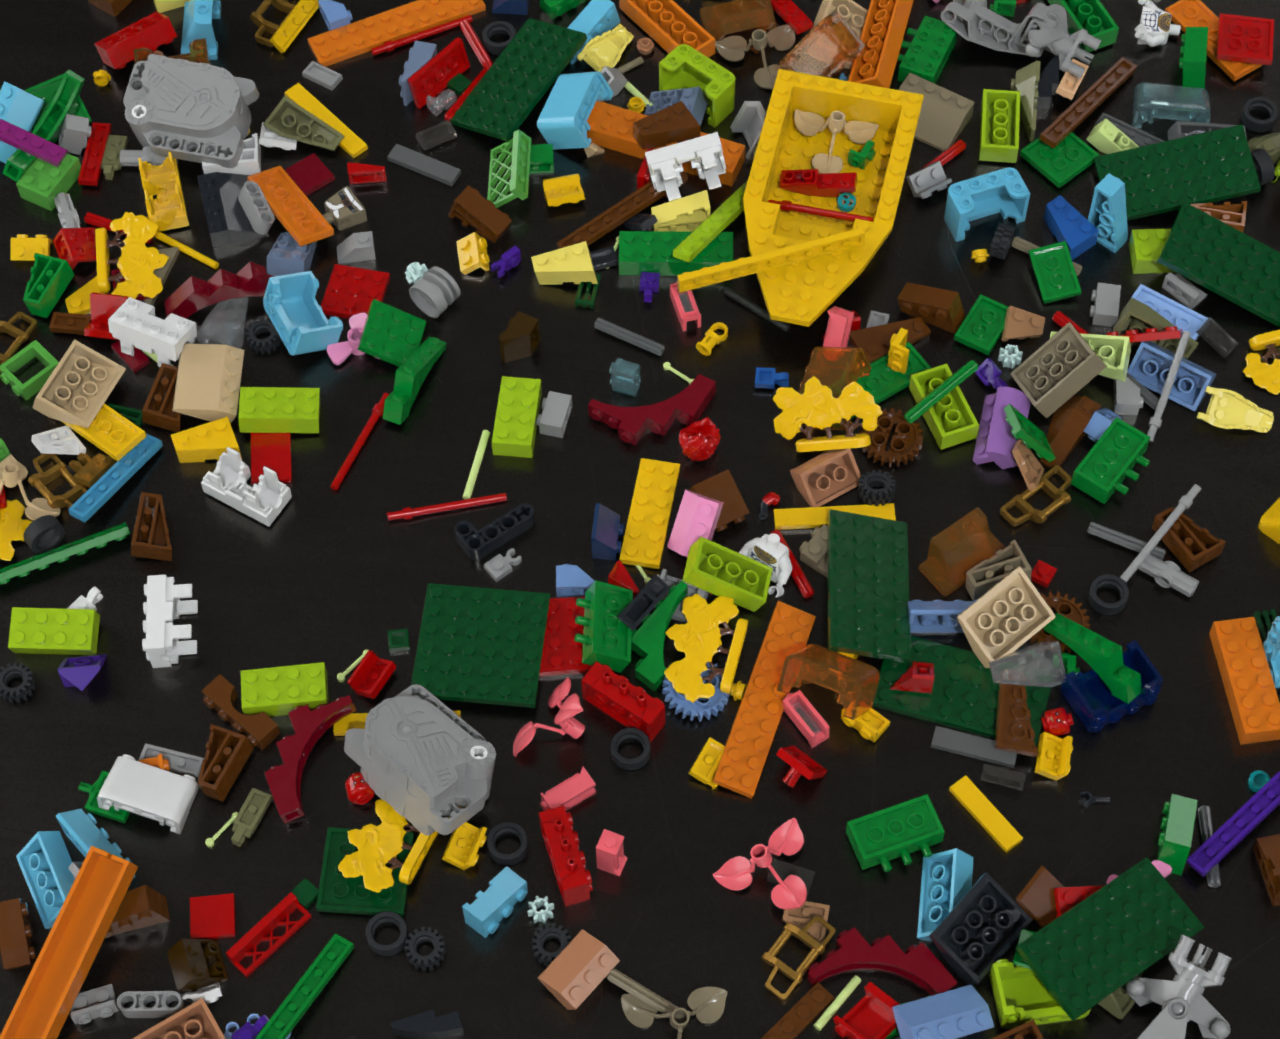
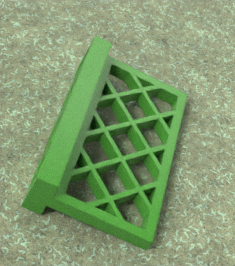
(518, 170)

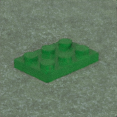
(1054, 272)
(982, 325)
(1029, 433)

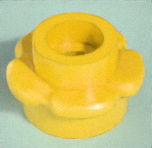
(101, 77)
(636, 104)
(979, 255)
(738, 690)

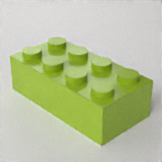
(999, 126)
(1145, 249)
(279, 410)
(516, 417)
(949, 418)
(727, 574)
(54, 631)
(284, 688)

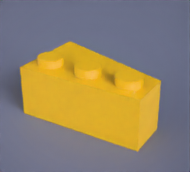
(205, 441)

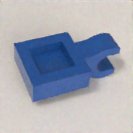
(768, 378)

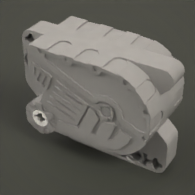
(189, 109)
(423, 760)

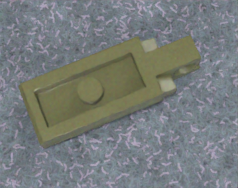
(111, 156)
(250, 815)

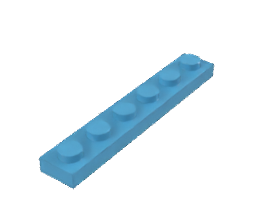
(114, 478)

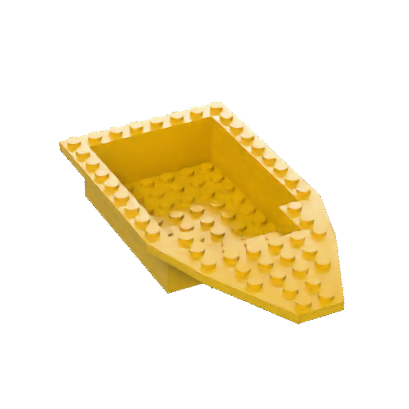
(807, 288)

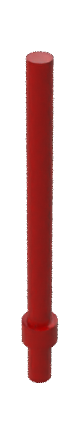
(389, 46)
(788, 206)
(377, 412)
(408, 513)

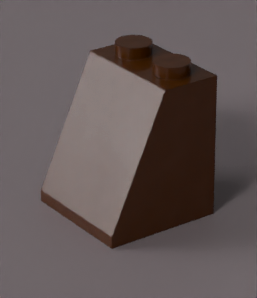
(725, 490)
(1039, 900)

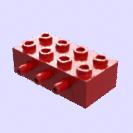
(146, 33)
(623, 700)
(565, 855)

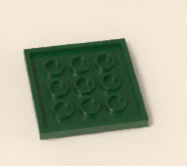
(349, 894)

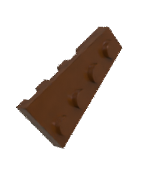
(876, 339)
(1013, 721)

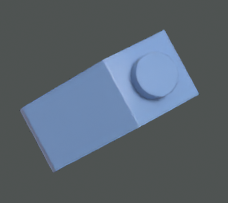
(334, 14)
(1099, 423)
(571, 581)

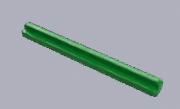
(941, 391)

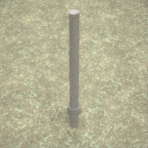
(1155, 421)
(1184, 503)

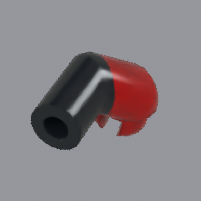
(765, 502)

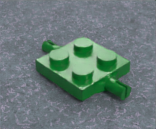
(92, 803)

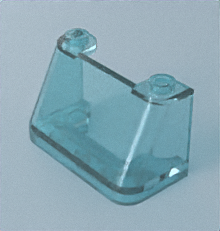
(1170, 103)

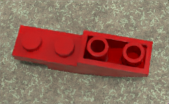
(815, 184)

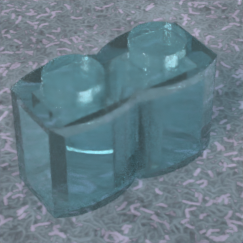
(625, 377)

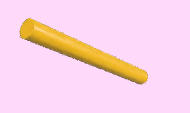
(187, 250)

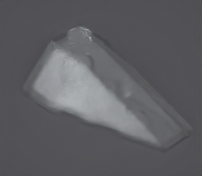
(225, 323)
(1031, 666)

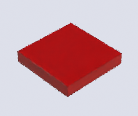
(212, 917)

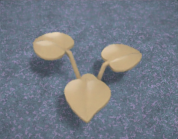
(811, 123)
(14, 473)

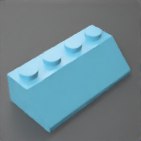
(18, 109)
(84, 833)
(47, 873)
(943, 884)

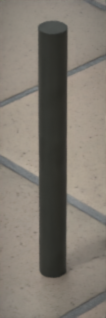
(755, 308)

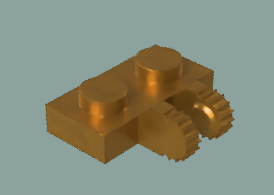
(93, 468)

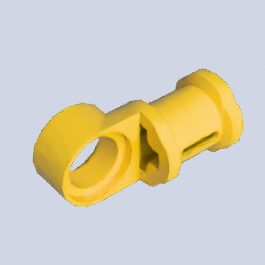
(712, 339)

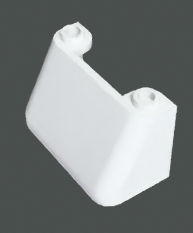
(148, 792)

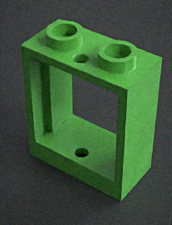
(34, 384)

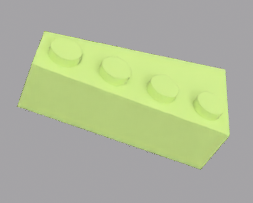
(1113, 351)

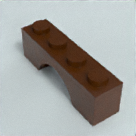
(258, 728)

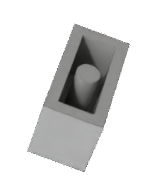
(74, 134)
(1106, 304)
(555, 414)

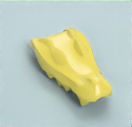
(606, 49)
(1233, 411)

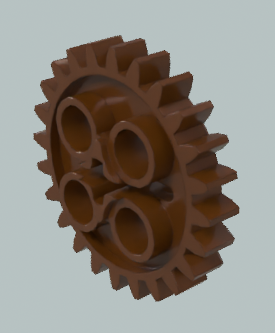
(909, 442)
(1073, 613)

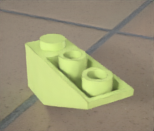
(1109, 138)

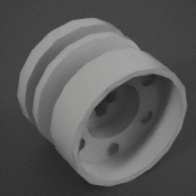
(434, 292)

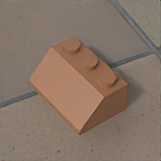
(826, 476)
(578, 970)

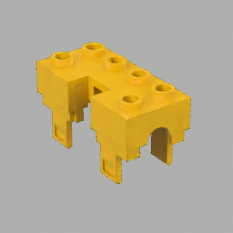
(165, 182)

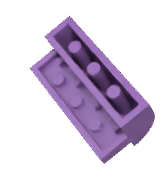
(994, 433)

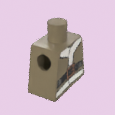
(344, 210)

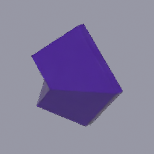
(80, 670)

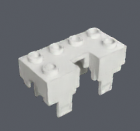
(702, 152)
(137, 325)
(230, 486)
(163, 606)

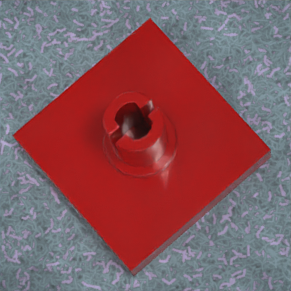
(800, 765)

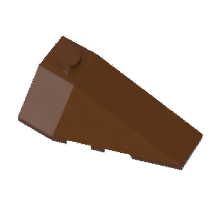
(1068, 427)

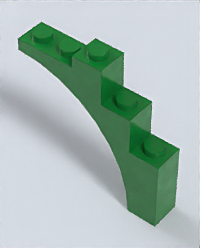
(50, 123)

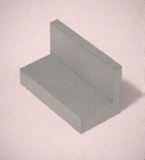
(1183, 290)

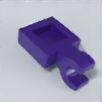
(508, 260)
(648, 284)
(990, 373)
(250, 1032)

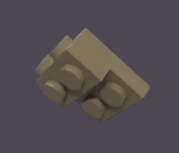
(816, 550)

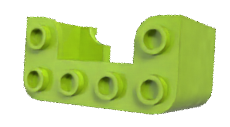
(689, 68)
(1023, 997)

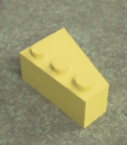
(683, 213)
(565, 265)

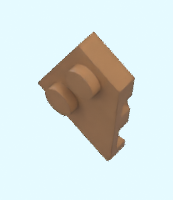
(1022, 324)
(1028, 464)
(803, 915)

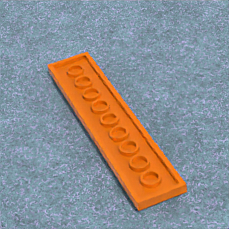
(389, 25)
(761, 702)

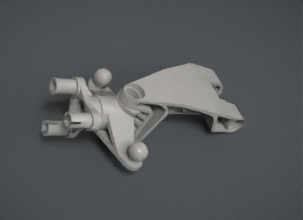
(991, 30)
(1183, 996)

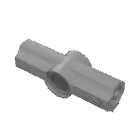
(130, 157)
(67, 214)
(1169, 575)

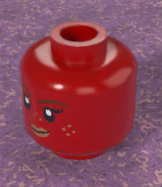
(1057, 721)
(358, 789)

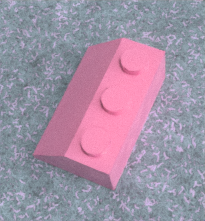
(695, 519)

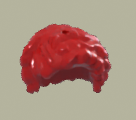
(699, 439)

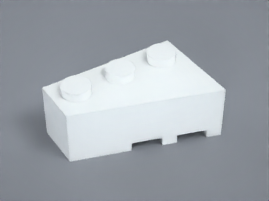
(249, 161)

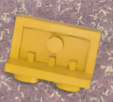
(563, 190)
(25, 248)
(472, 253)
(898, 352)
(869, 724)
(1053, 756)
(464, 846)

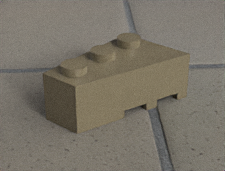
(992, 571)

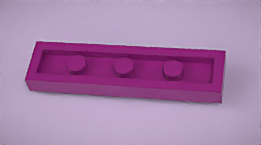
(31, 143)

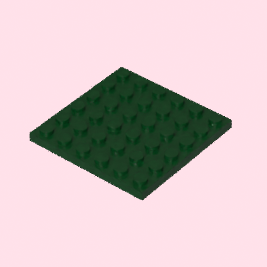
(481, 644)

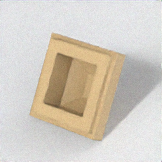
(593, 150)

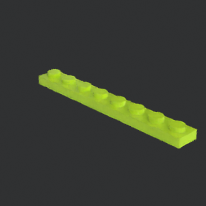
(711, 227)

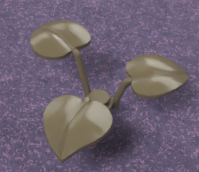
(733, 50)
(706, 1003)

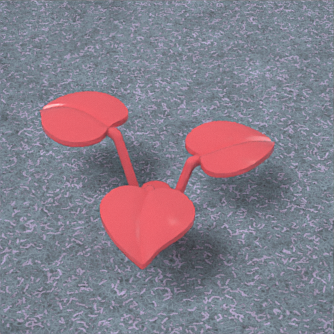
(564, 717)
(787, 840)

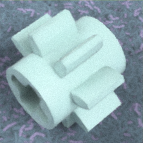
(415, 272)
(1010, 356)
(538, 904)

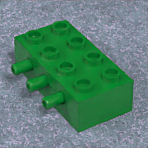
(927, 51)
(1111, 461)
(604, 635)
(895, 833)

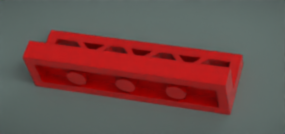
(263, 929)

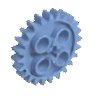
(697, 708)

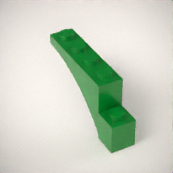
(410, 379)
(650, 638)
(1101, 654)

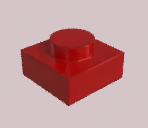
(1043, 573)

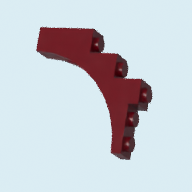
(222, 286)
(659, 417)
(294, 749)
(885, 955)

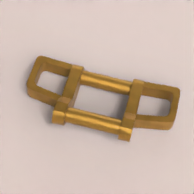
(264, 25)
(20, 335)
(43, 478)
(1058, 495)
(796, 976)

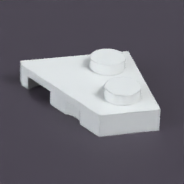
(270, 139)
(58, 441)

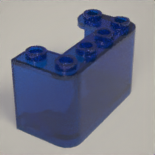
(1094, 700)

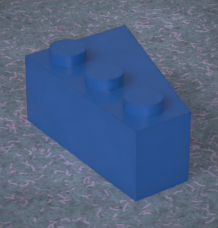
(1070, 226)

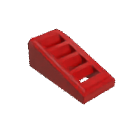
(365, 173)

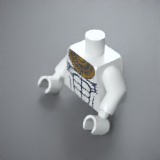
(1154, 25)
(773, 554)

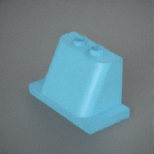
(198, 24)

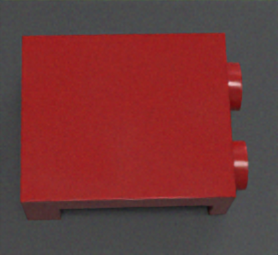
(869, 1017)

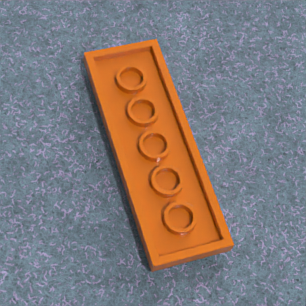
(1196, 14)
(292, 206)

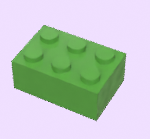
(45, 181)

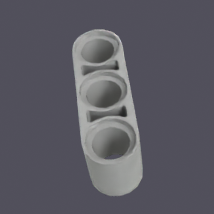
(256, 207)
(142, 998)

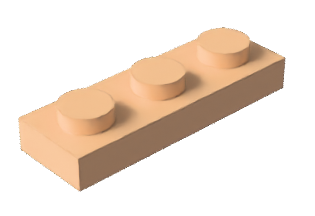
(1070, 83)

